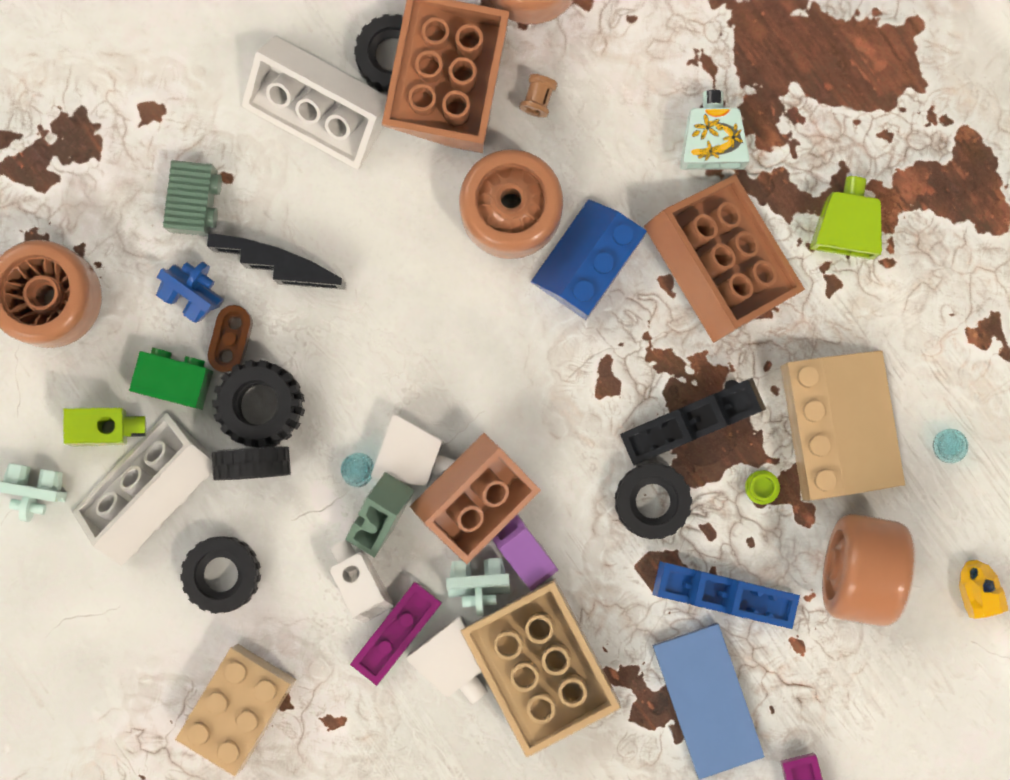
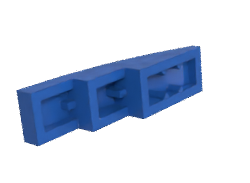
(726, 595)

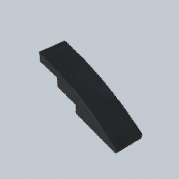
(287, 267)
(693, 421)

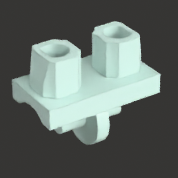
(47, 489)
(481, 589)

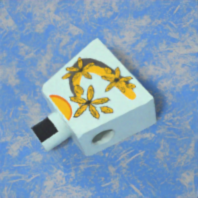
(714, 136)

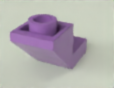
(525, 553)

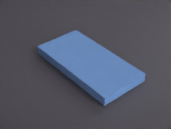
(708, 701)

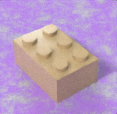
(235, 709)

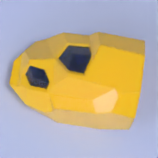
(981, 590)

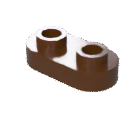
(226, 338)

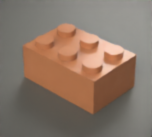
(475, 498)

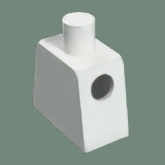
(410, 454)
(365, 596)
(449, 662)

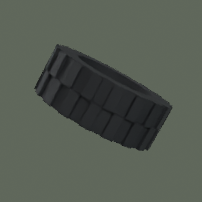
(367, 44)
(251, 463)
(679, 501)
(196, 586)

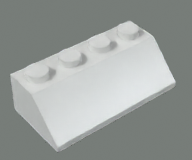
(314, 101)
(143, 490)

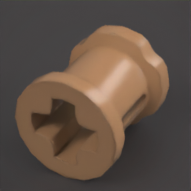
(538, 95)

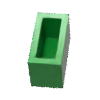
(170, 379)

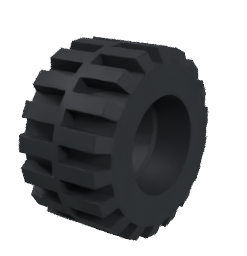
(233, 390)

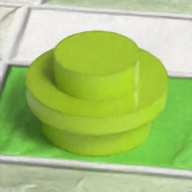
(762, 487)

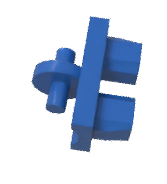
(193, 285)

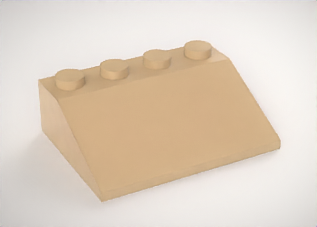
(842, 425)
(541, 668)

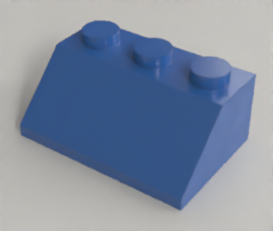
(589, 257)

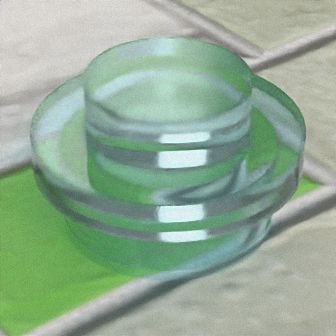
(950, 446)
(357, 469)

